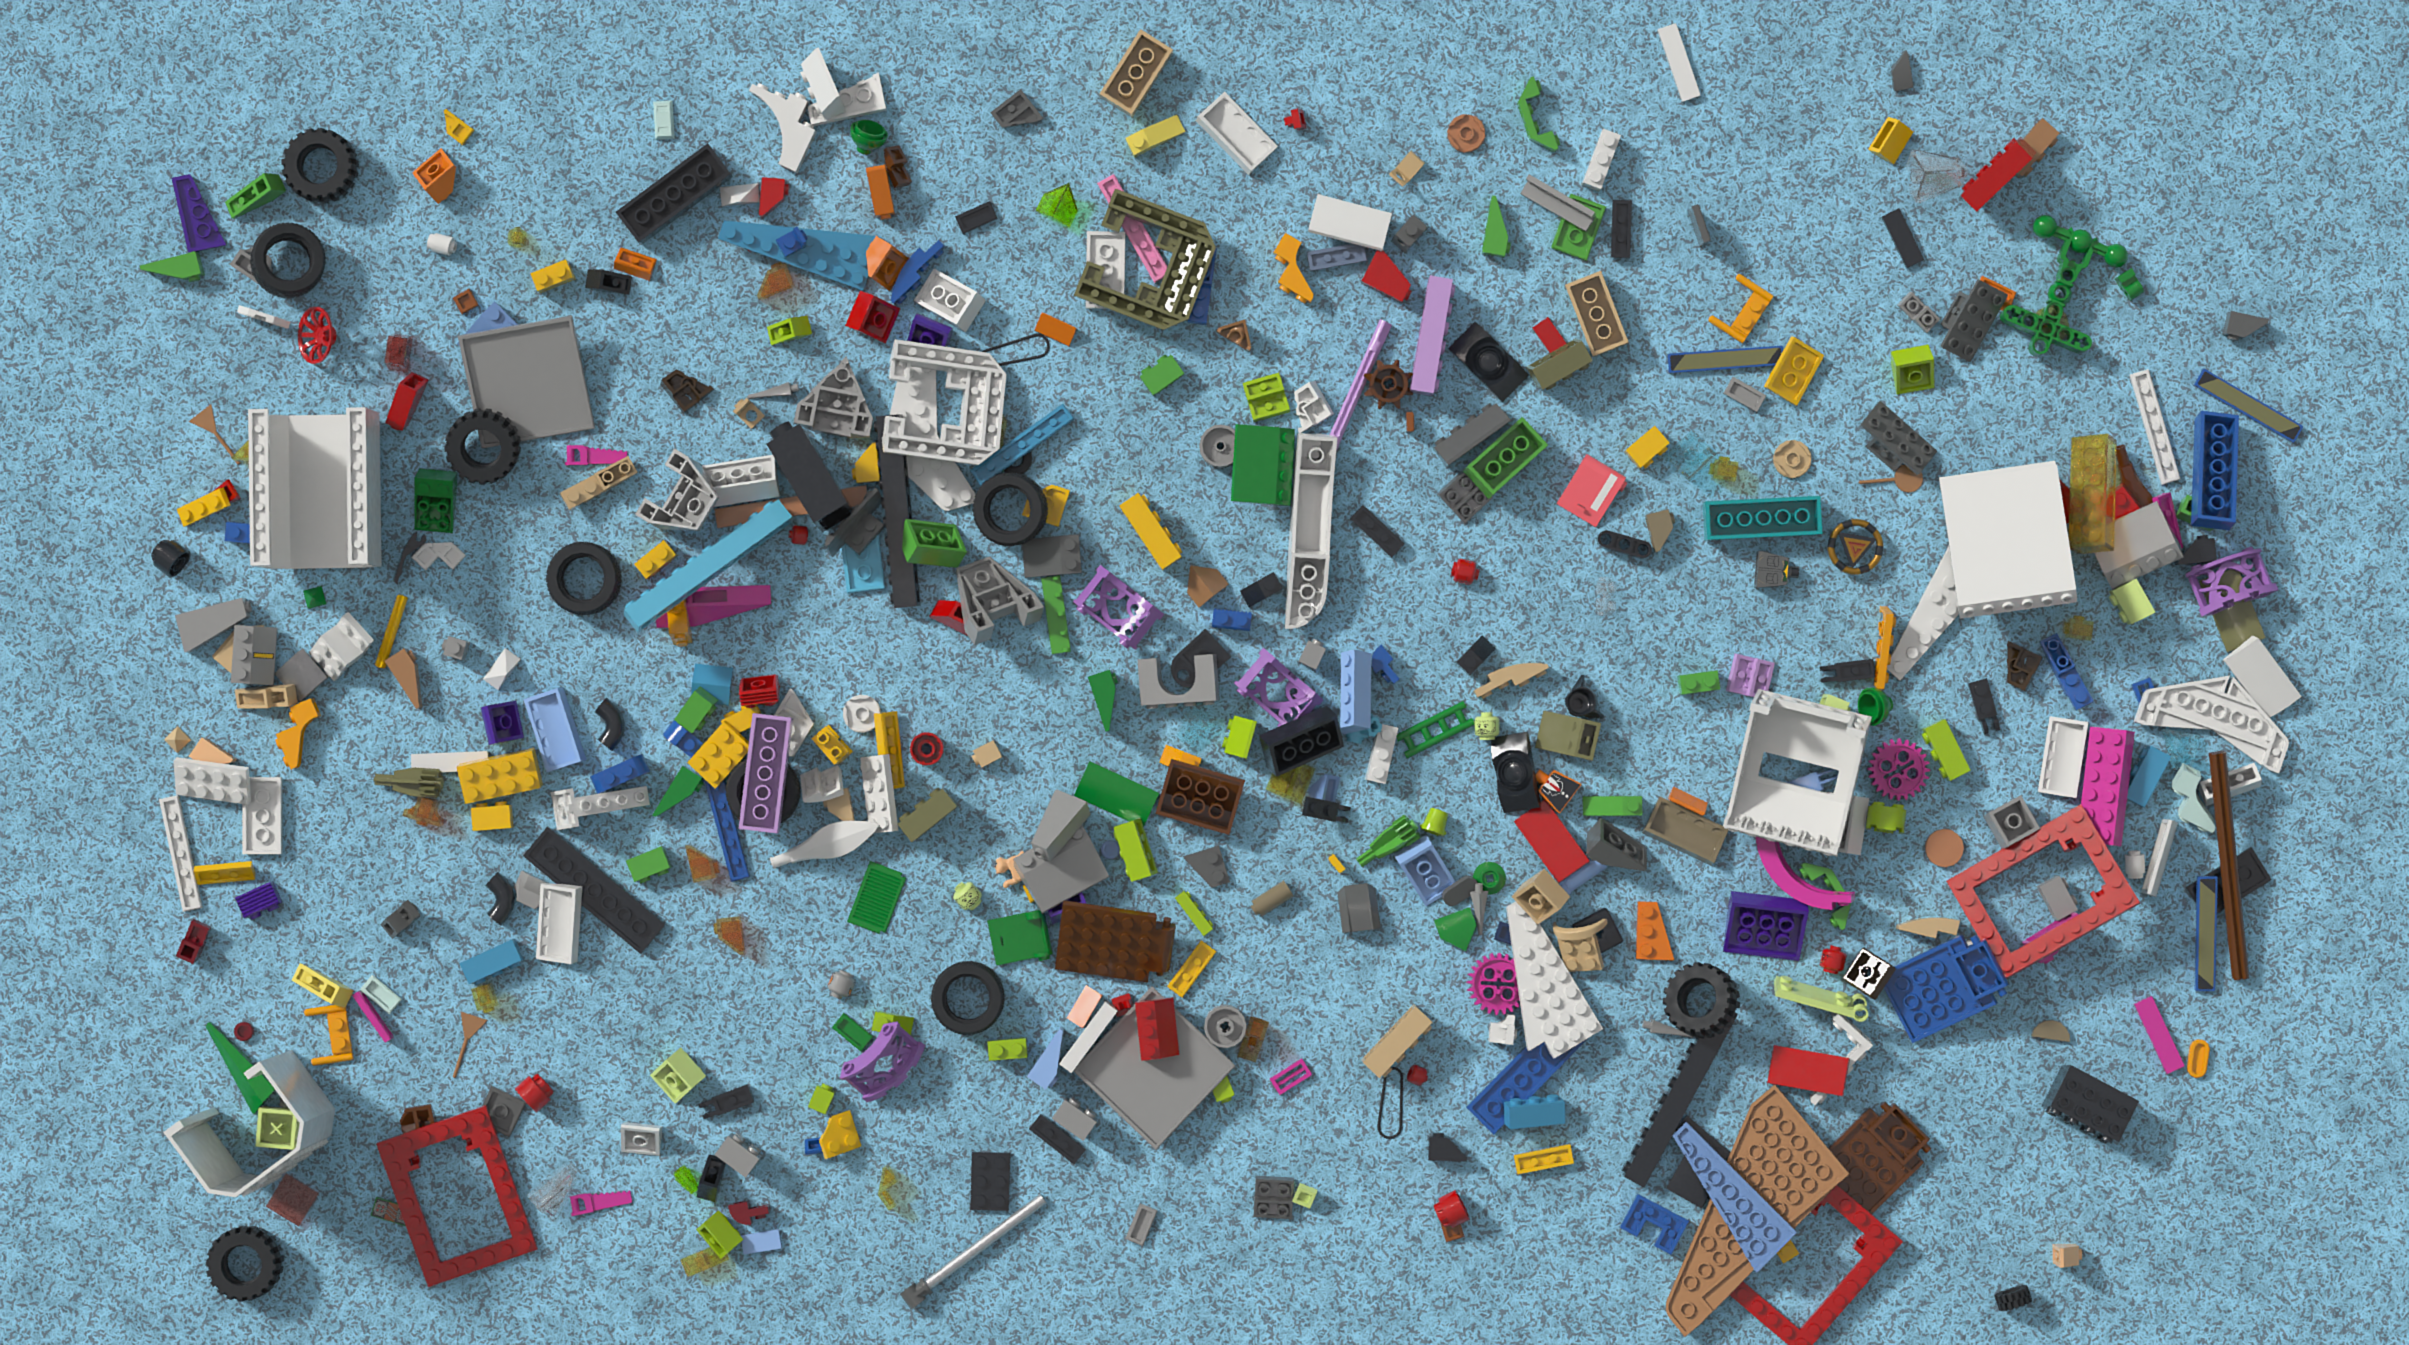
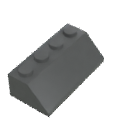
(1471, 434)

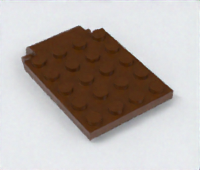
(1113, 942)
(1879, 1154)

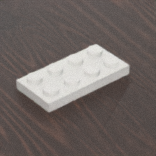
(1107, 251)
(212, 780)
(879, 792)
(263, 817)

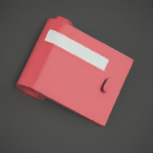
(1593, 488)

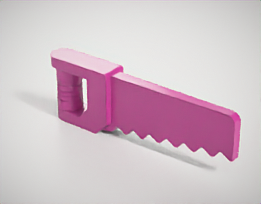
(593, 456)
(598, 1202)

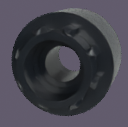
(170, 557)

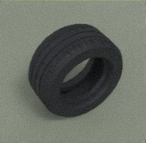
(299, 235)
(983, 502)
(556, 573)
(735, 784)
(952, 1021)

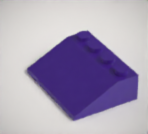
(1765, 926)

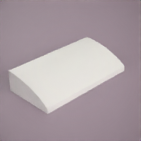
(1236, 133)
(1349, 222)
(2262, 676)
(2063, 757)
(2159, 857)
(559, 923)
(1088, 1036)

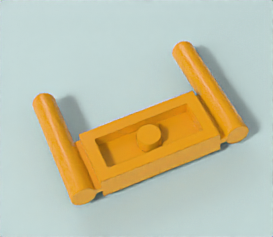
(1749, 314)
(338, 1031)

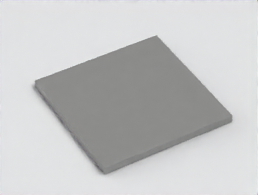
(530, 377)
(1156, 1092)

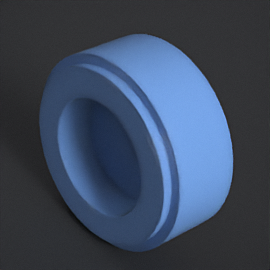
(1110, 849)

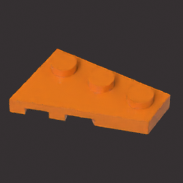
(1651, 934)

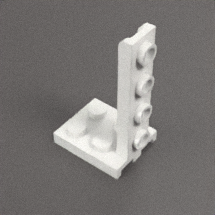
(569, 808)
(1855, 1054)

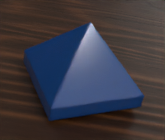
(813, 1146)

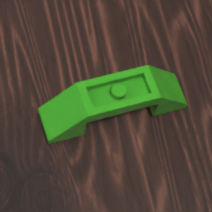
(1546, 140)
(1810, 871)

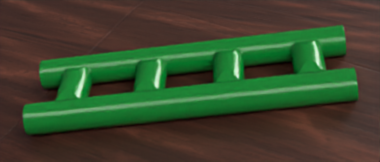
(1429, 740)

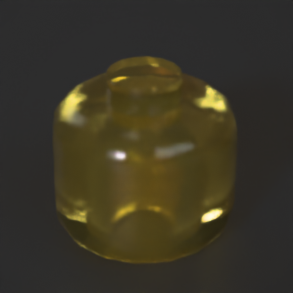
(517, 237)

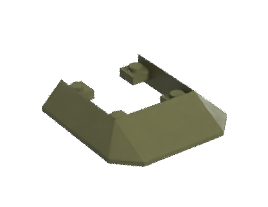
(1191, 256)

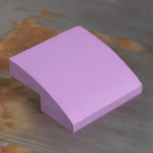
(1749, 675)

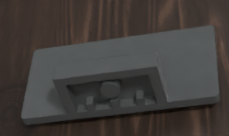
(1971, 318)
(1896, 441)
(858, 528)

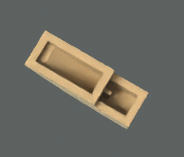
(266, 696)
(1930, 926)

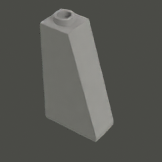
(207, 623)
(1059, 824)

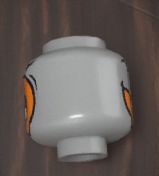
(841, 984)

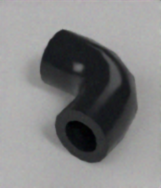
(614, 724)
(504, 898)

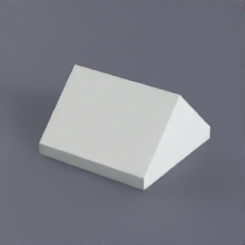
(641, 1138)

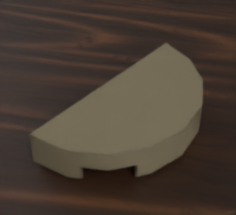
(2051, 1030)

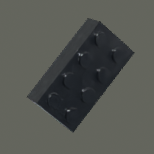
(1301, 741)

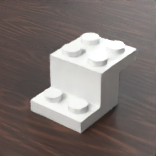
(341, 646)

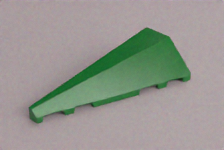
(254, 1090)

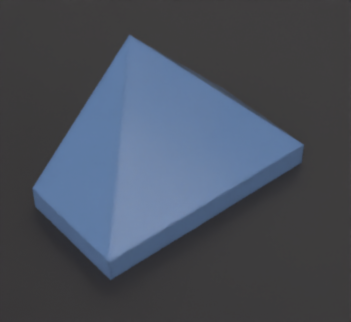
(1325, 788)

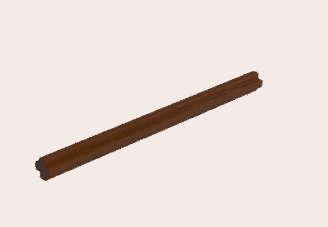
(2229, 865)

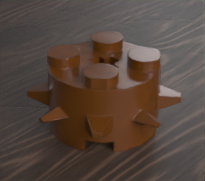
(1383, 374)

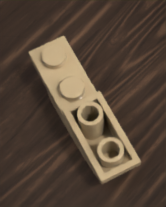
(598, 483)
(1518, 674)

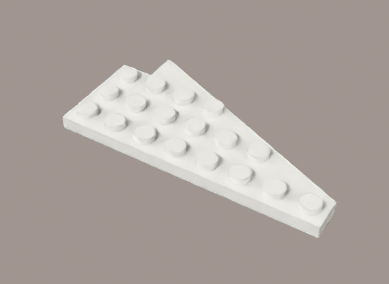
(1548, 995)

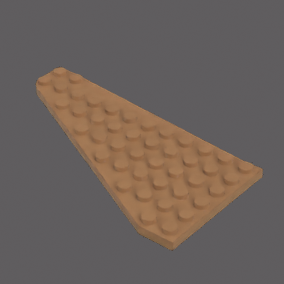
(1788, 1168)

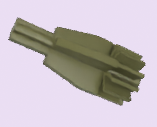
(413, 781)

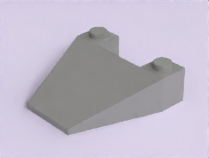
(688, 502)
(991, 593)

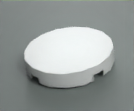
(859, 713)

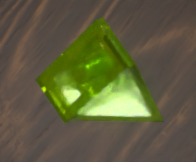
(1059, 205)

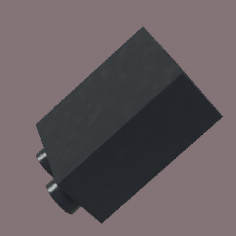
(809, 476)

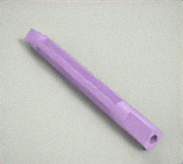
(1359, 381)

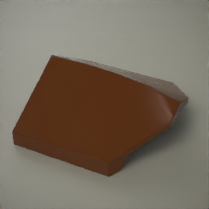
(417, 1117)

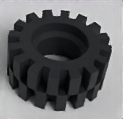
(2013, 1298)

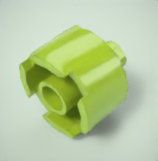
(1886, 818)

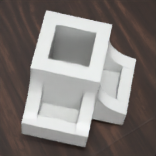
(1503, 1031)

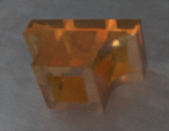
(424, 812)

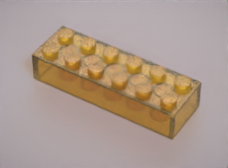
(2092, 493)

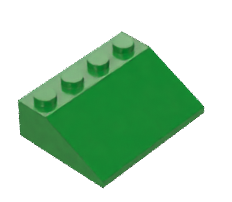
(1262, 465)

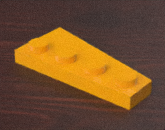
(1883, 645)

